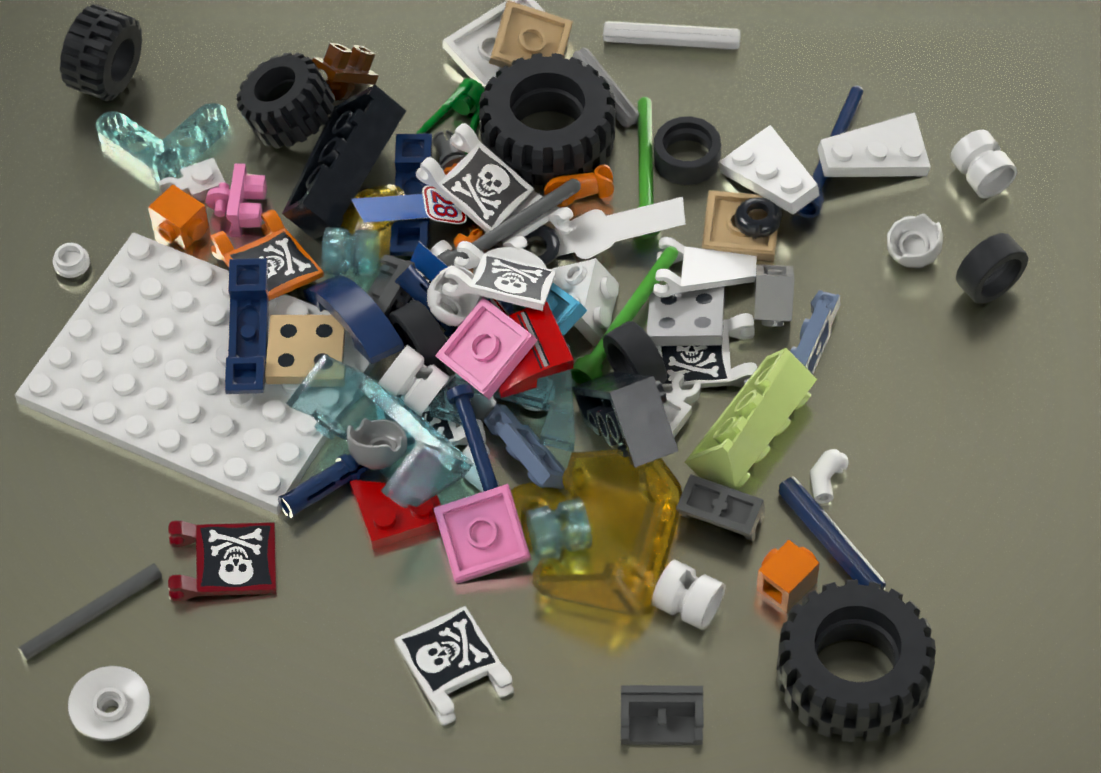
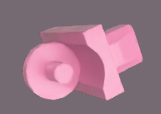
(234, 200)

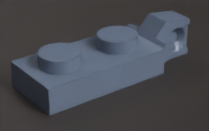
(817, 329)
(526, 447)

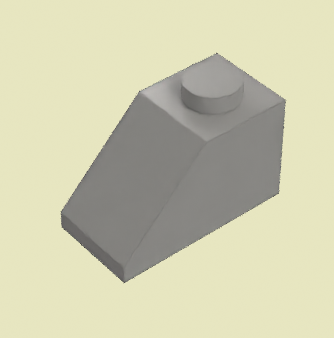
(774, 294)

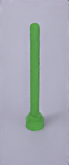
(645, 155)
(590, 365)

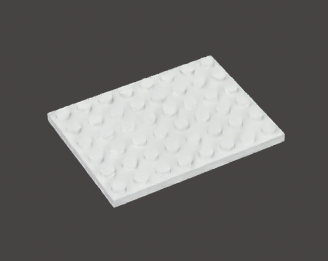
(149, 376)

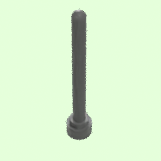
(517, 221)

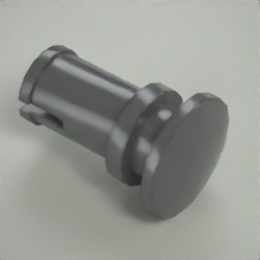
(447, 152)

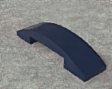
(409, 154)
(358, 314)
(247, 326)

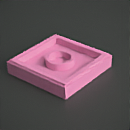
(486, 348)
(482, 533)

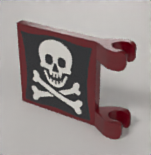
(228, 559)

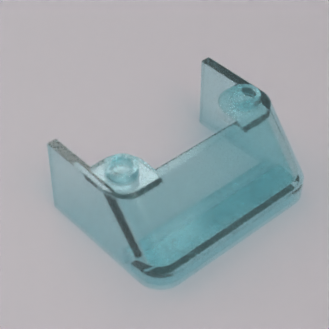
(345, 396)

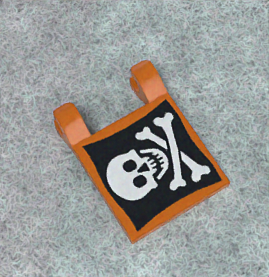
(287, 261)

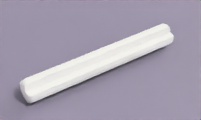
(671, 35)

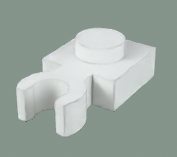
(196, 179)
(677, 403)

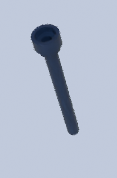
(841, 126)

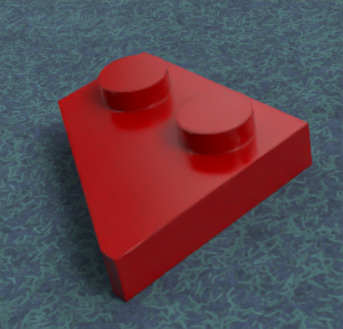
(388, 521)

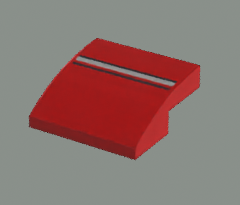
(546, 356)

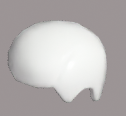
(915, 241)
(446, 308)

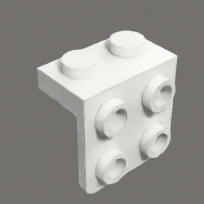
(595, 290)

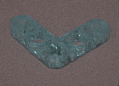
(158, 150)

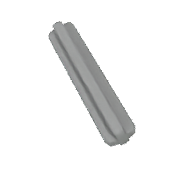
(624, 109)

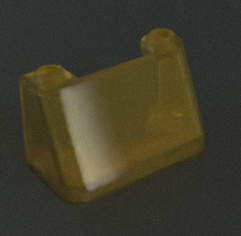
(631, 532)

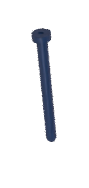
(461, 396)

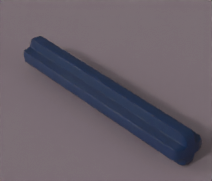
(828, 533)

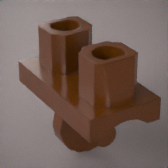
(346, 67)

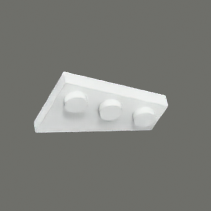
(876, 150)

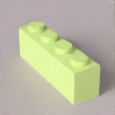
(752, 420)

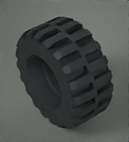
(543, 86)
(866, 616)

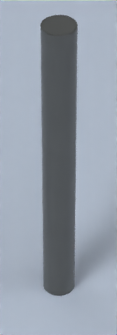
(90, 612)

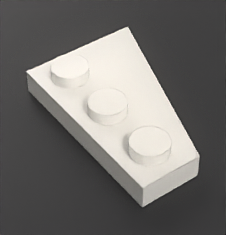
(474, 43)
(771, 171)

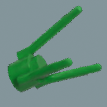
(464, 101)

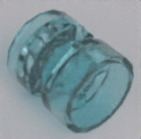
(348, 252)
(545, 528)

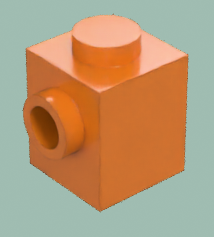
(178, 217)
(787, 575)

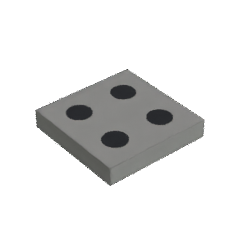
(687, 318)

